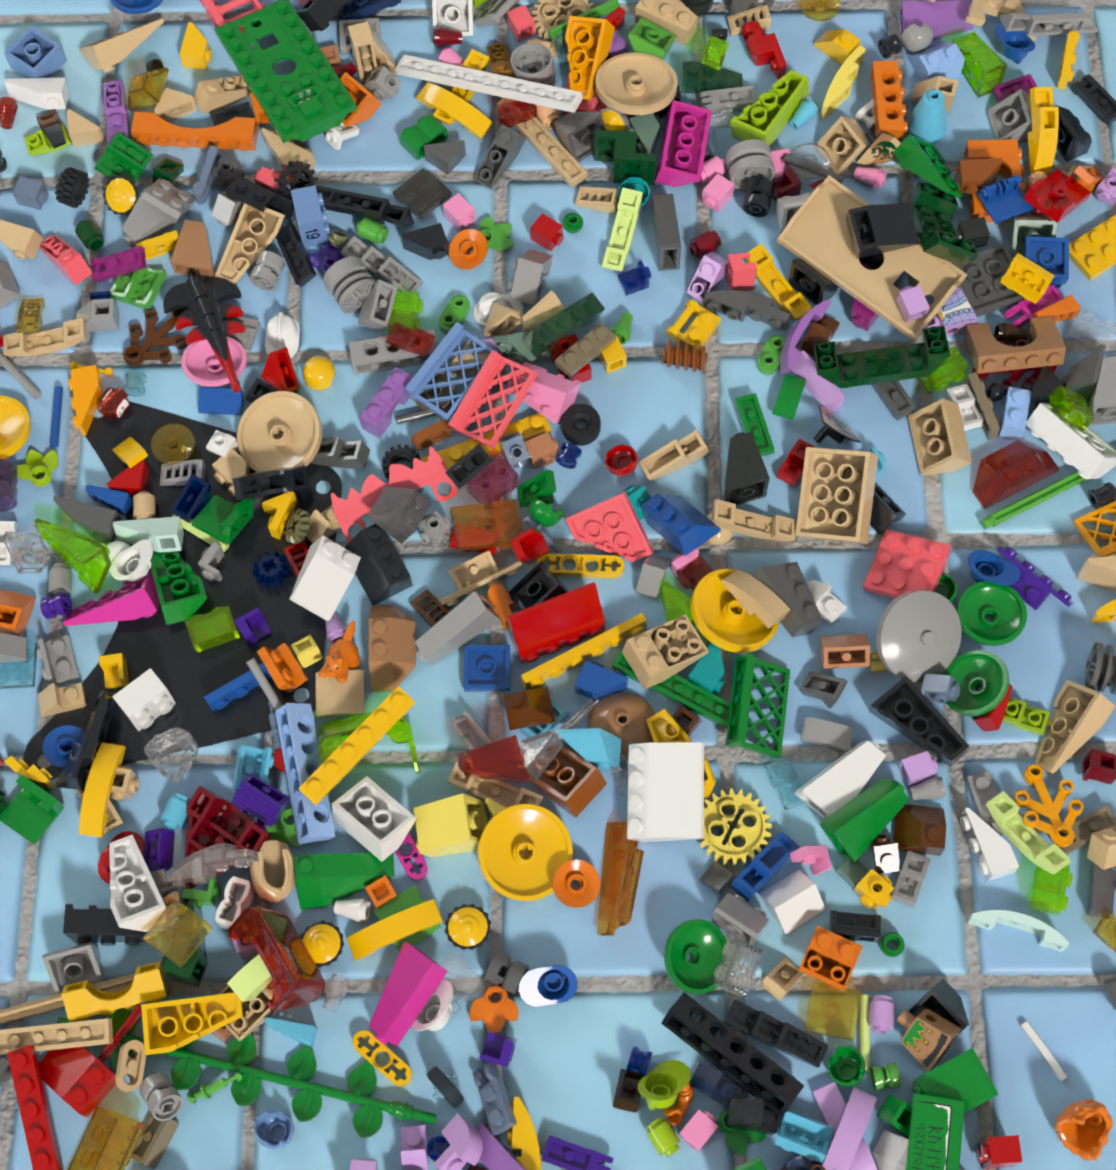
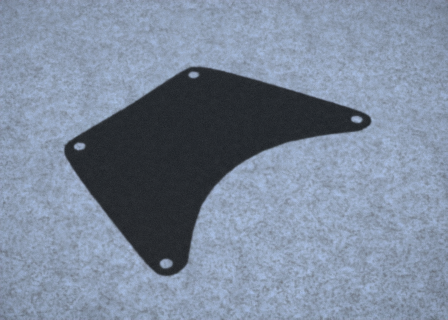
(169, 648)

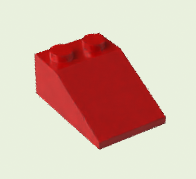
(77, 1078)

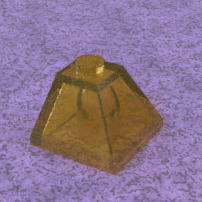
(146, 88)
(177, 933)

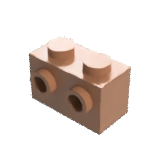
(844, 651)

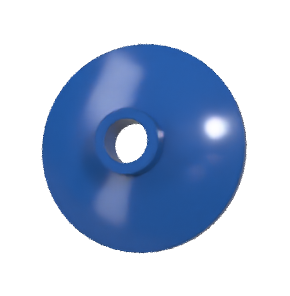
(59, 740)

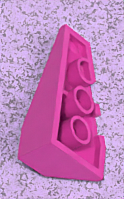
(127, 603)

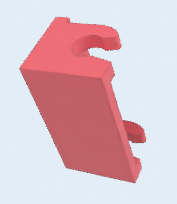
(740, 275)

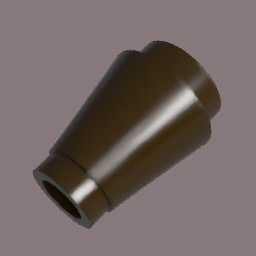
(1009, 333)

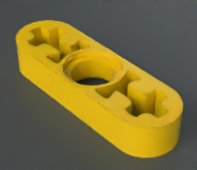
(401, 1065)

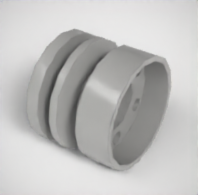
(533, 63)
(349, 283)

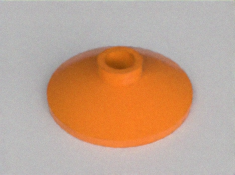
(461, 246)
(586, 877)

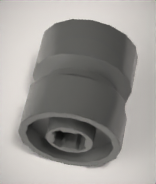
(513, 976)

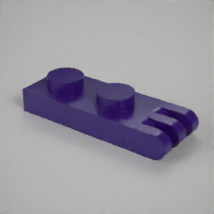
(573, 1157)

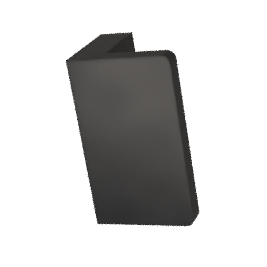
(884, 511)

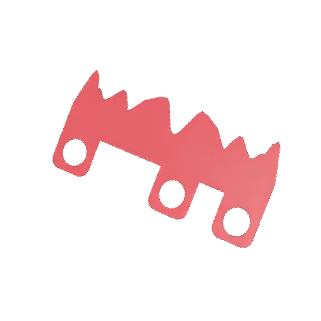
(400, 476)

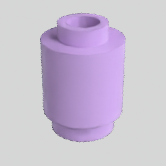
(882, 1014)

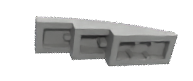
(382, 267)

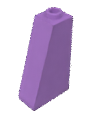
(942, 16)

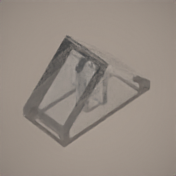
(539, 752)

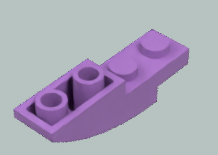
(116, 109)

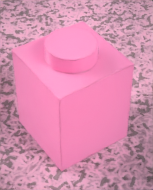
(717, 193)
(459, 212)
(699, 1130)

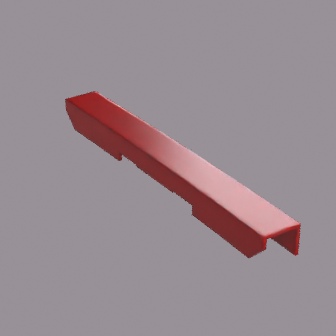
(121, 1033)

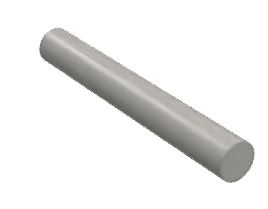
(30, 388)
(265, 685)

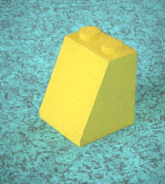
(449, 825)

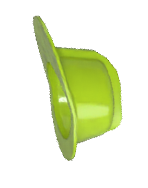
(664, 1083)

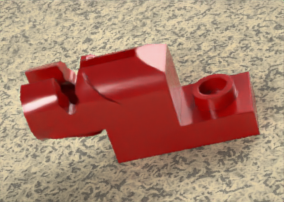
(764, 48)

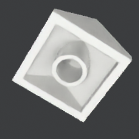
(454, 15)
(793, 901)

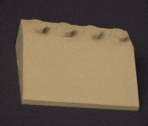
(837, 495)

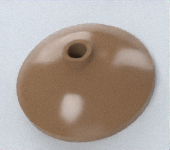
(626, 705)

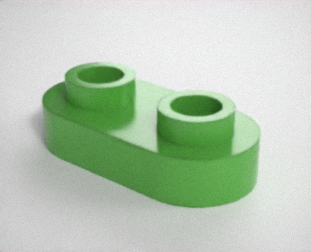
(454, 312)
(771, 353)

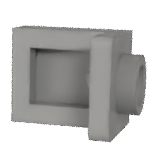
(209, 560)

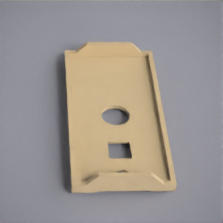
(823, 241)

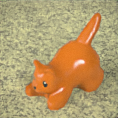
(342, 657)

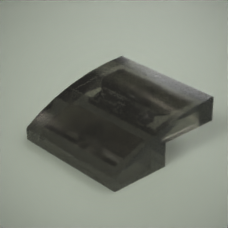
(422, 193)

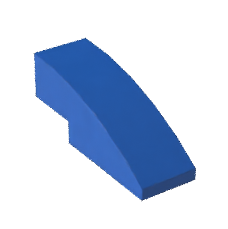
(764, 866)

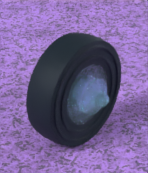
(445, 1087)

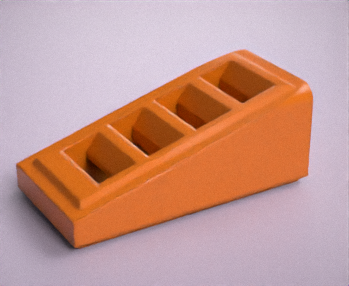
(1061, 310)

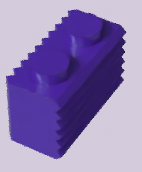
(260, 800)

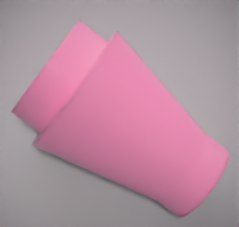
(871, 176)

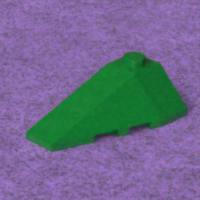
(177, 586)

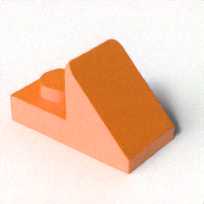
(1088, 177)

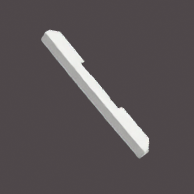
(579, 716)
(1044, 1051)

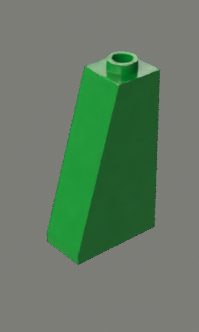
(864, 818)

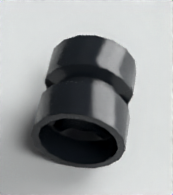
(758, 197)

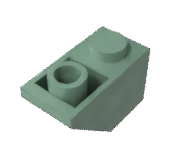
(647, 132)
(514, 347)

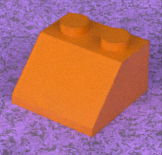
(365, 102)

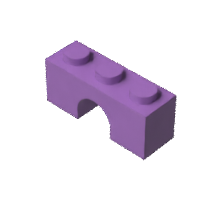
(378, 413)

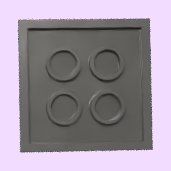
(983, 279)

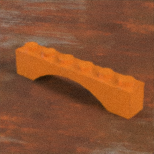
(235, 134)

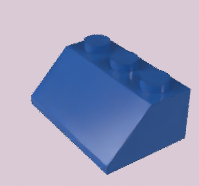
(678, 522)

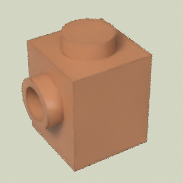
(542, 450)

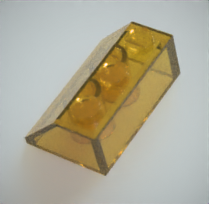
(107, 1142)

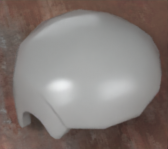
(917, 38)

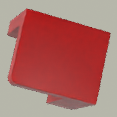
(530, 546)

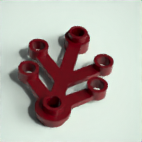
(1017, 374)

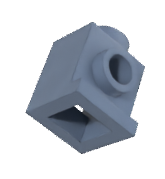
(507, 446)
(940, 688)

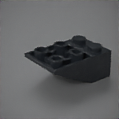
(881, 228)

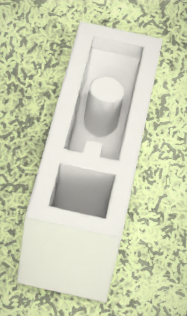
(39, 92)

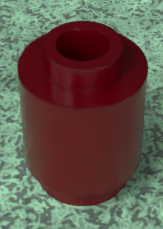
(704, 243)

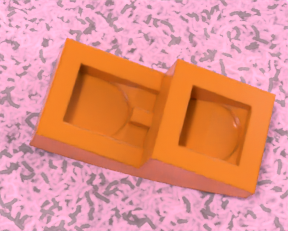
(381, 891)

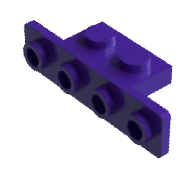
(1031, 586)

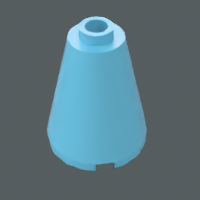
(928, 117)

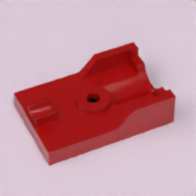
(1056, 195)

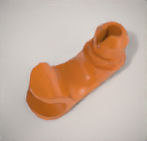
(678, 1110)

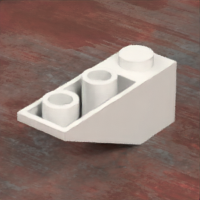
(993, 851)

